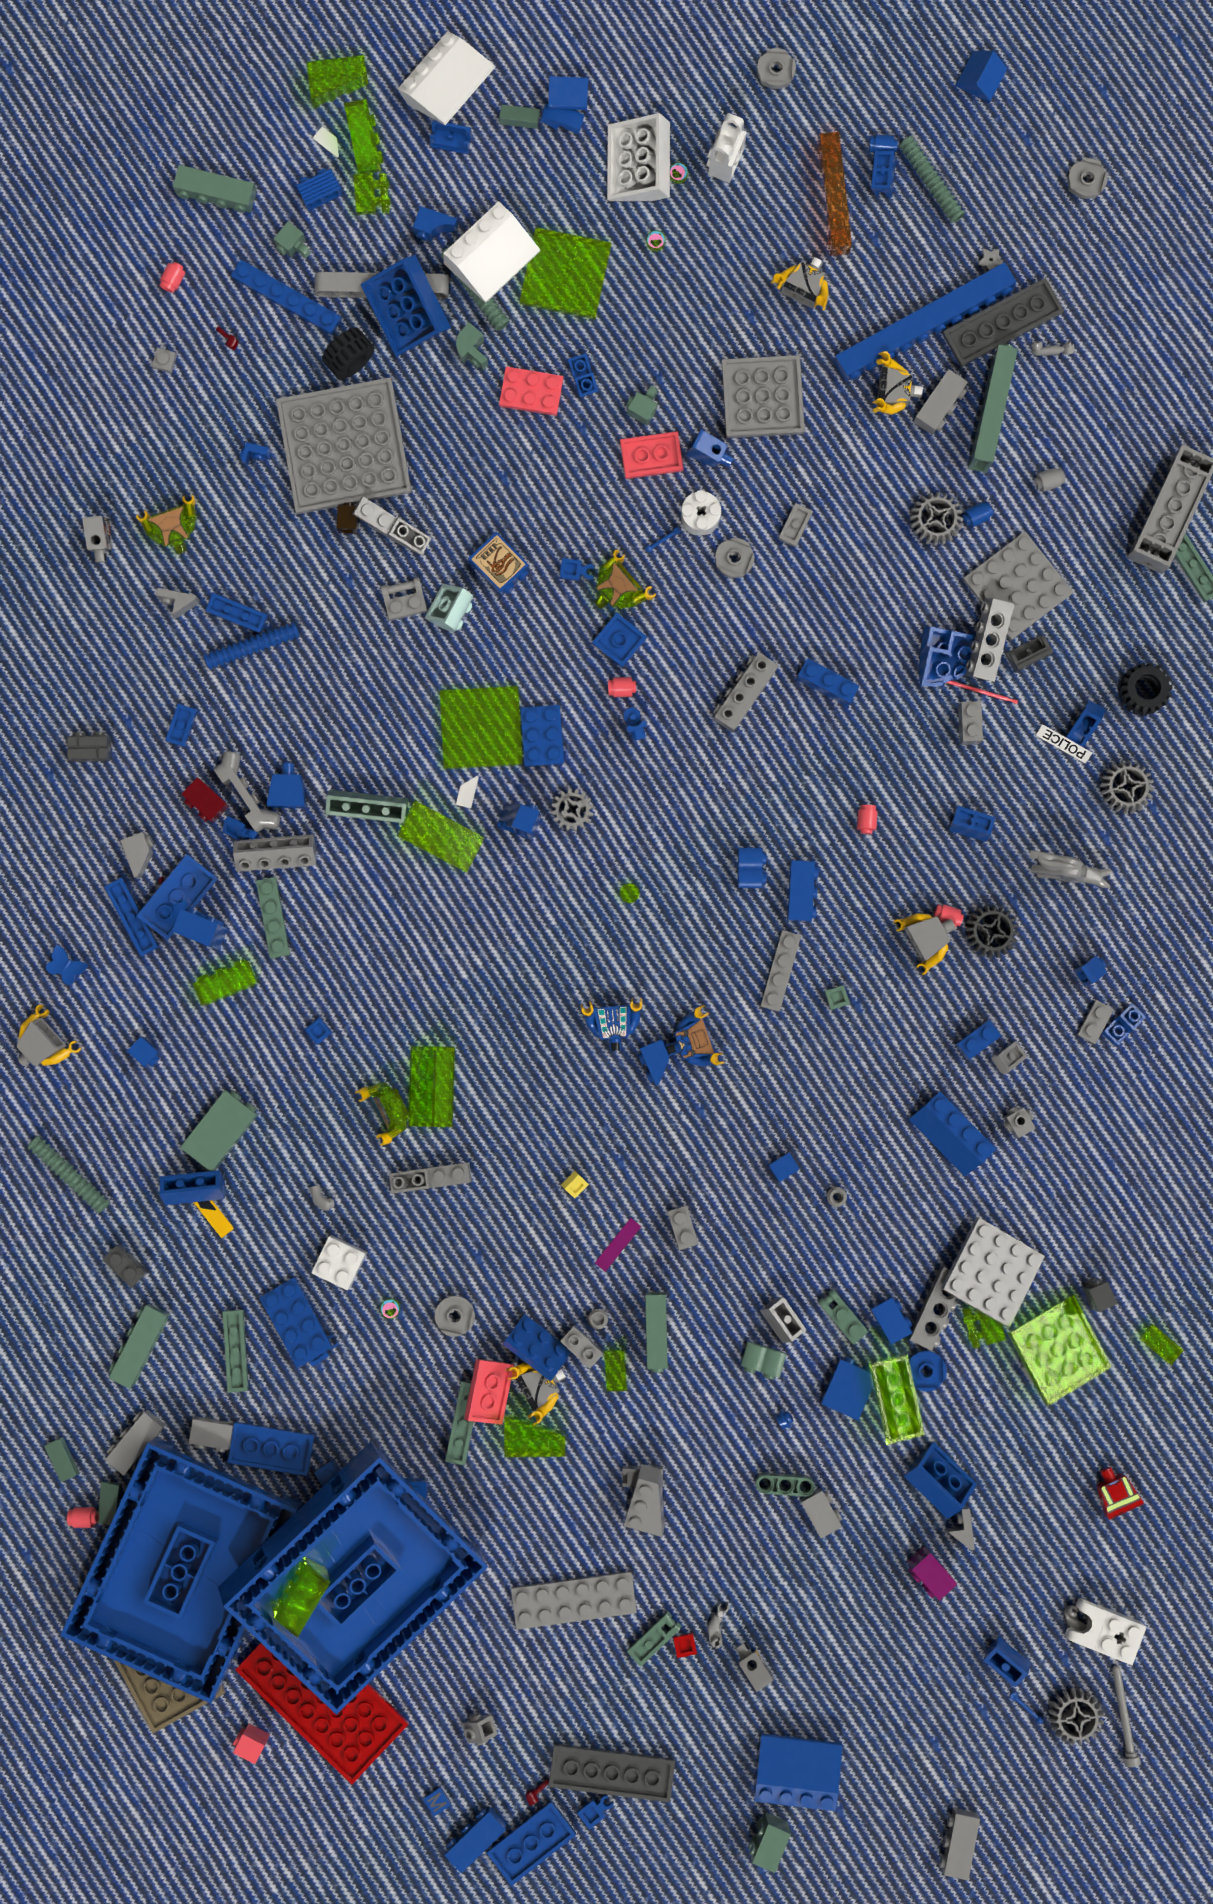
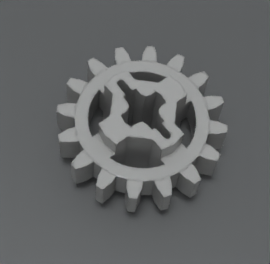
(581, 804)

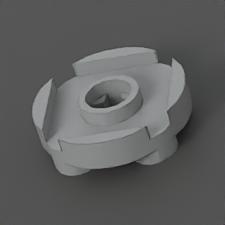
(773, 79)
(1078, 185)
(724, 563)
(461, 1325)

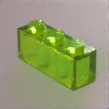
(225, 982)

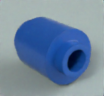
(882, 143)
(977, 514)

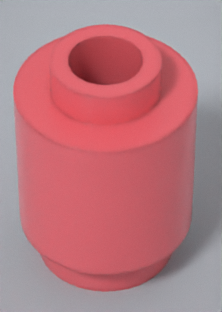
(172, 277)
(621, 687)
(867, 819)
(947, 912)
(82, 1517)

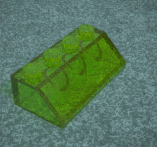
(431, 1086)
(897, 1398)

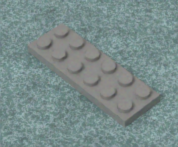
(573, 1600)

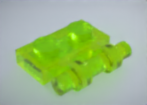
(365, 194)
(991, 1330)

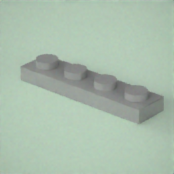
(780, 971)

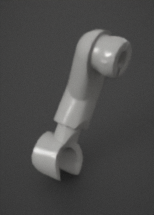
(1038, 350)
(714, 1626)

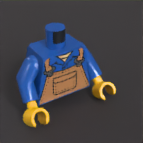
(694, 1041)

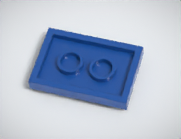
(542, 736)
(537, 1347)

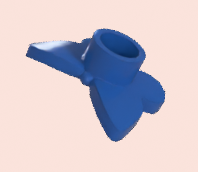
(64, 966)

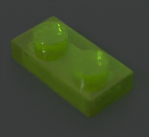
(1161, 1344)

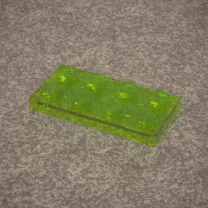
(440, 836)

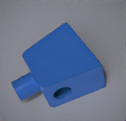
(703, 447)
(287, 789)

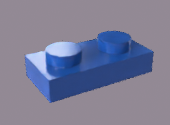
(181, 725)

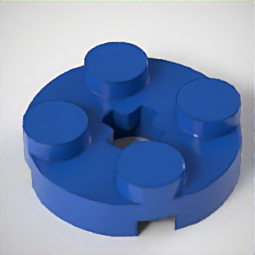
(933, 1362)

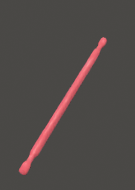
(982, 691)

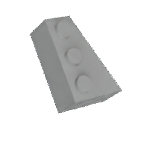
(646, 1502)

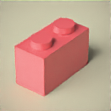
(250, 1743)

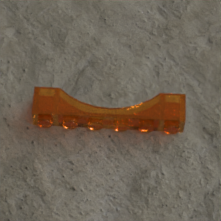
(836, 200)

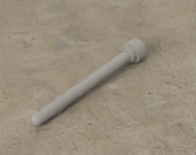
(1131, 1758)

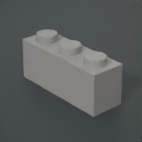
(941, 402)
(134, 1441)
(959, 1843)

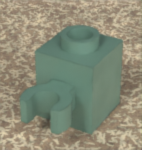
(291, 240)
(643, 407)

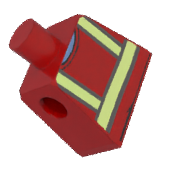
(1117, 1494)

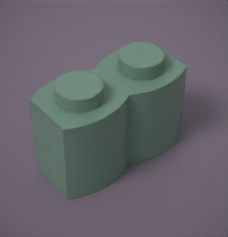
(763, 1360)

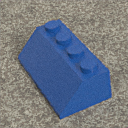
(952, 1133)

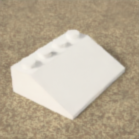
(445, 78)
(639, 159)
(491, 252)

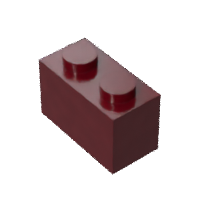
(205, 800)

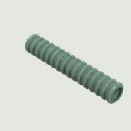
(931, 179)
(489, 308)
(68, 1174)

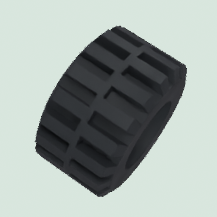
(348, 353)
(1156, 678)

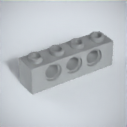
(998, 632)
(926, 1314)

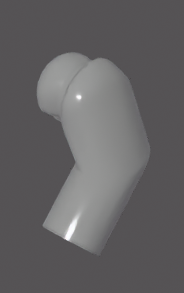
(320, 1201)
(1071, 1618)

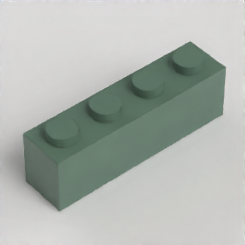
(215, 189)
(366, 806)
(139, 1345)

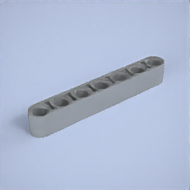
(348, 284)

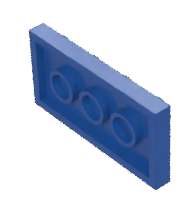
(179, 890)
(296, 1322)
(271, 1448)
(531, 1843)

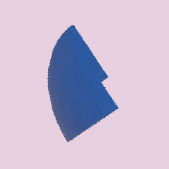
(943, 655)

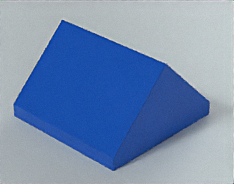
(982, 74)
(568, 93)

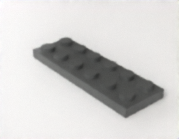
(1003, 322)
(612, 1772)

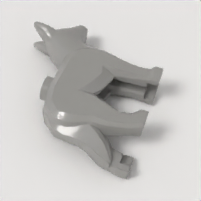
(1067, 869)

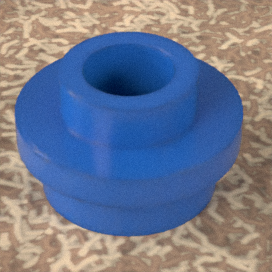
(784, 1419)

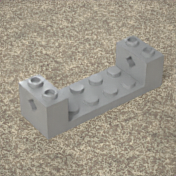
(1172, 509)

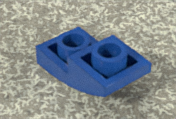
(566, 118)
(582, 375)
(1123, 1024)

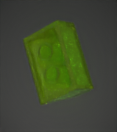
(301, 1595)

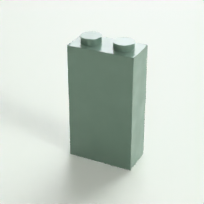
(220, 1130)
(656, 1331)

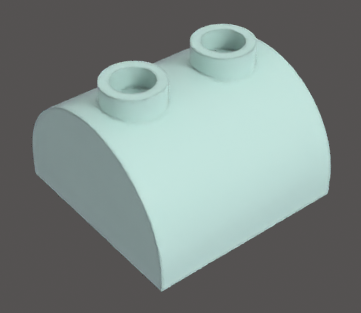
(449, 607)

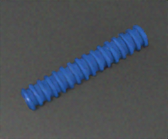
(251, 645)

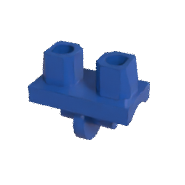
(634, 723)

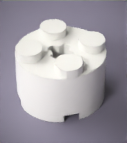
(700, 502)

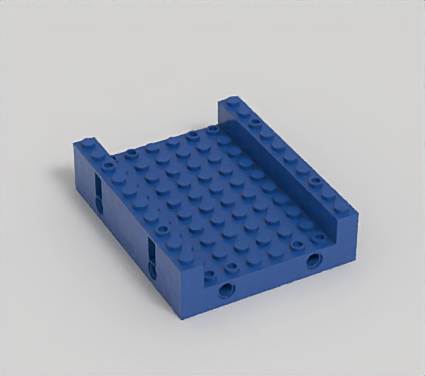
(160, 1569)
(388, 1571)

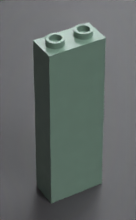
(993, 408)

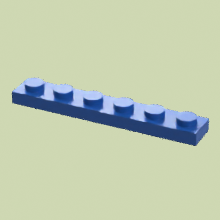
(286, 297)

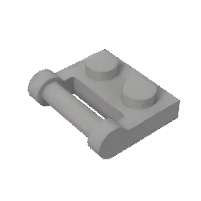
(405, 605)

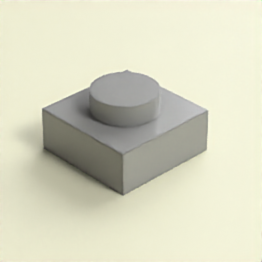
(164, 360)

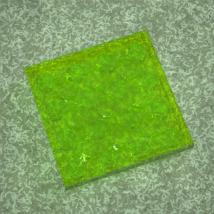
(566, 273)
(481, 727)
(1059, 1350)

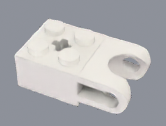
(727, 148)
(1101, 1632)

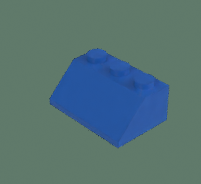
(940, 1480)

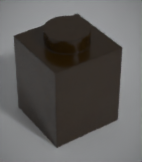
(346, 521)

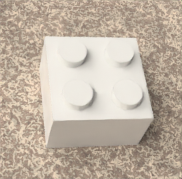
(339, 1262)

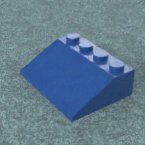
(405, 305)
(798, 1772)

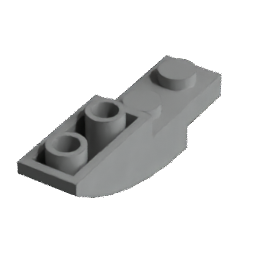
(391, 527)
(430, 1177)

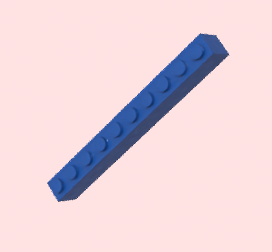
(925, 322)

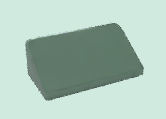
(519, 116)
(61, 1459)
(109, 1501)

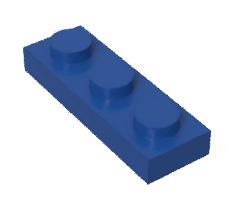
(236, 613)

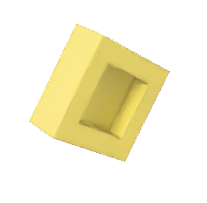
(574, 1184)

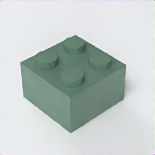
(769, 1842)

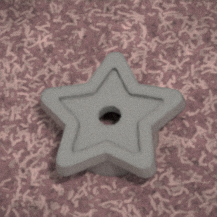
(987, 255)

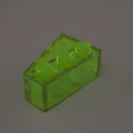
(335, 77)
(363, 137)
(531, 1440)

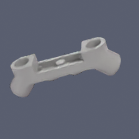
(227, 773)

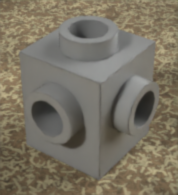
(1025, 1125)
(479, 1729)

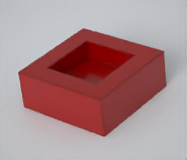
(684, 1645)

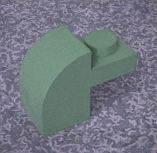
(467, 344)

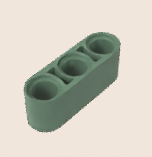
(792, 1490)

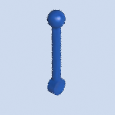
(676, 531)
(1013, 1696)

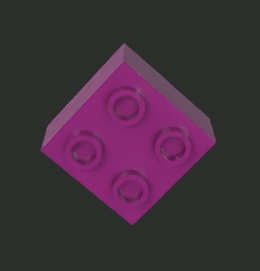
(934, 1576)

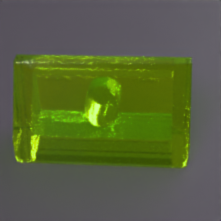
(615, 1370)

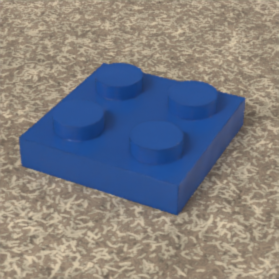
(619, 640)

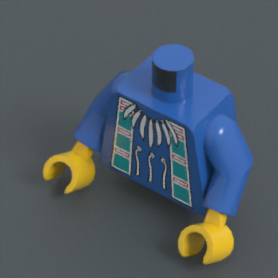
(613, 1022)

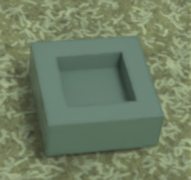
(837, 997)

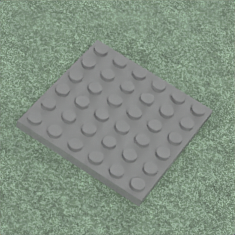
(343, 445)

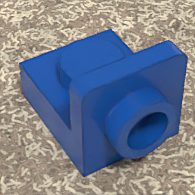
(258, 452)

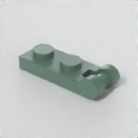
(843, 1317)
(653, 1639)

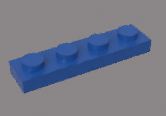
(127, 910)

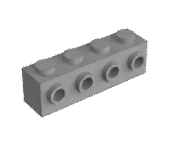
(745, 692)
(275, 853)

